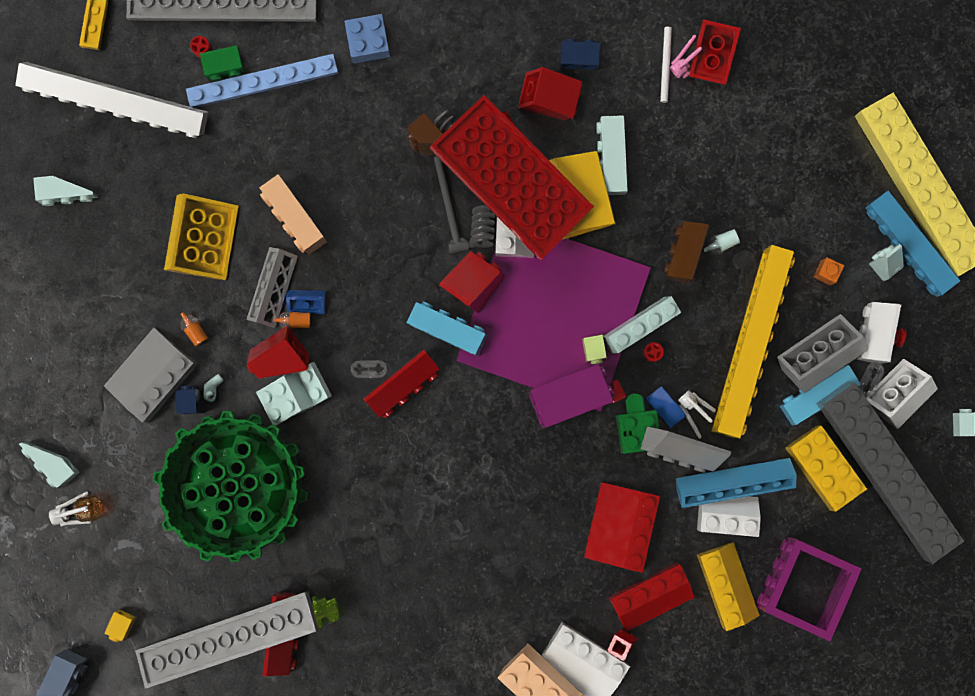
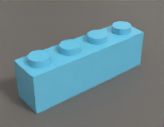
(447, 329)
(804, 404)

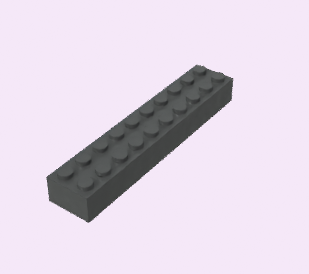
(890, 472)

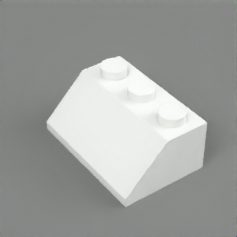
(509, 244)
(879, 331)
(901, 393)
(731, 516)

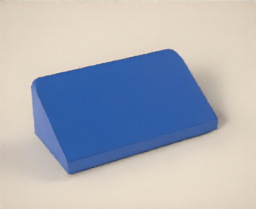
(306, 301)
(665, 407)

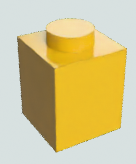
(120, 626)

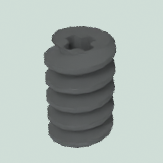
(482, 227)

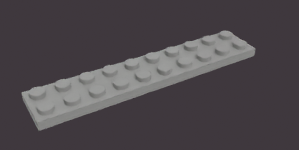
(222, 10)
(227, 640)

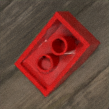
(717, 51)

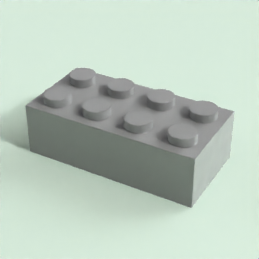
(822, 353)

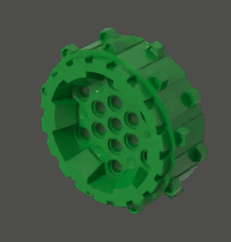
(222, 441)

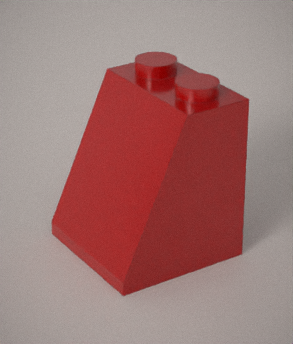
(550, 94)
(473, 280)
(278, 355)

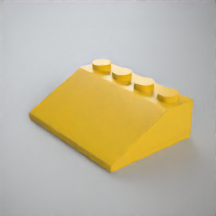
(587, 176)
(201, 237)

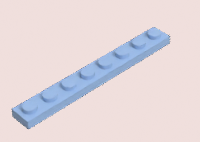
(262, 81)

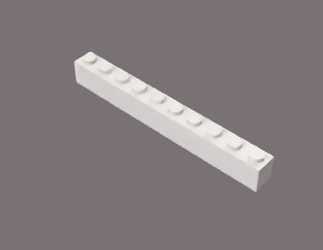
(112, 99)

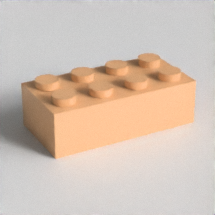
(290, 211)
(533, 676)

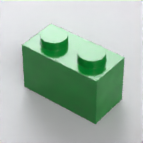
(222, 63)

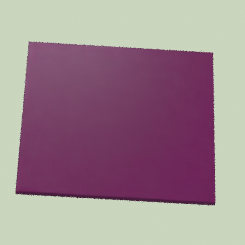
(549, 307)

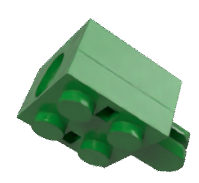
(635, 424)

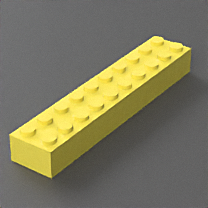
(920, 182)

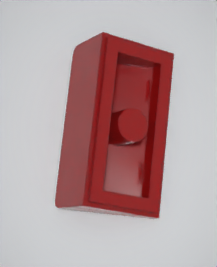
(618, 391)

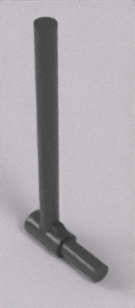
(457, 244)

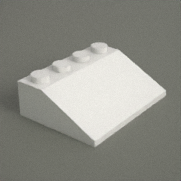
(584, 662)

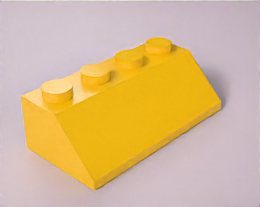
(728, 586)

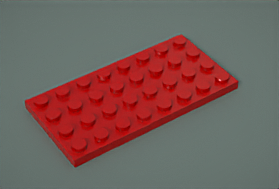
(511, 177)

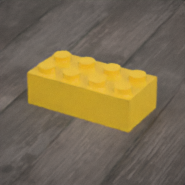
(826, 468)

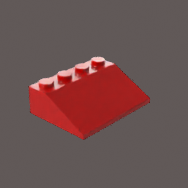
(621, 527)

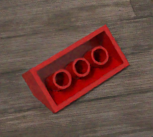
(402, 384)
(652, 596)
(279, 658)

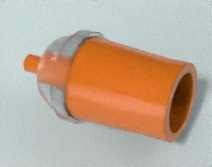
(294, 320)
(193, 329)

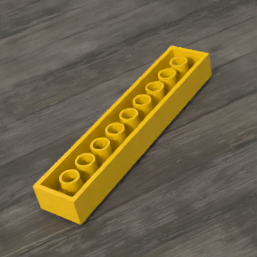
(752, 342)

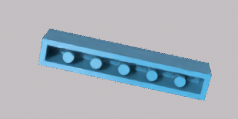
(915, 247)
(736, 483)

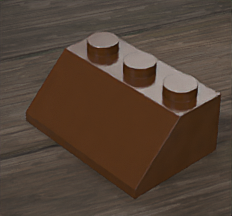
(422, 135)
(686, 251)

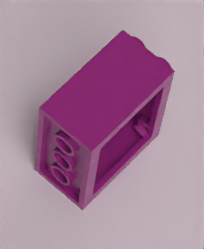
(571, 396)
(837, 600)

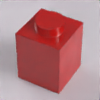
(622, 644)

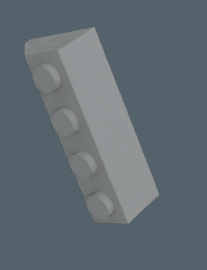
(683, 449)

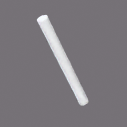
(666, 64)

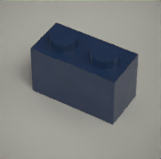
(579, 54)
(189, 401)

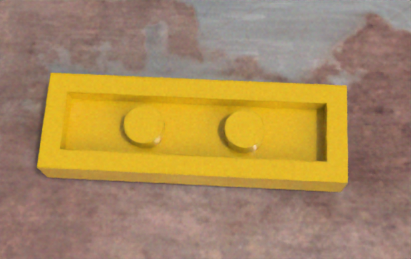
(93, 24)

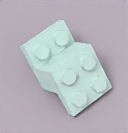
(293, 394)

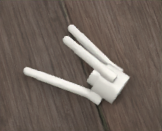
(689, 401)
(61, 514)

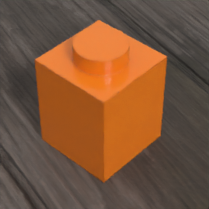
(828, 271)

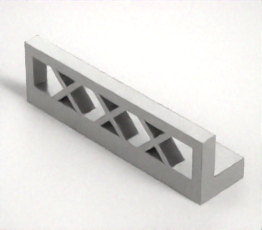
(267, 286)

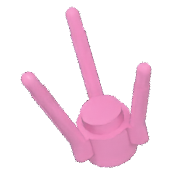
(680, 67)

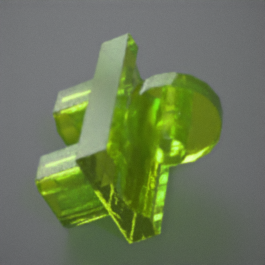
(325, 608)

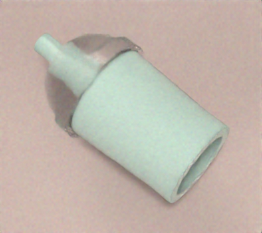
(722, 242)

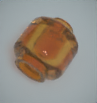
(94, 510)

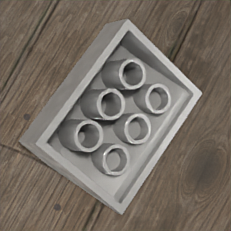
(150, 376)

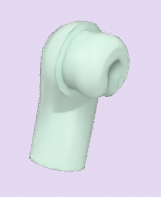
(210, 388)

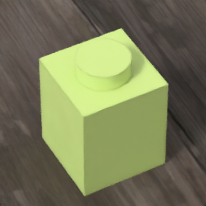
(594, 349)

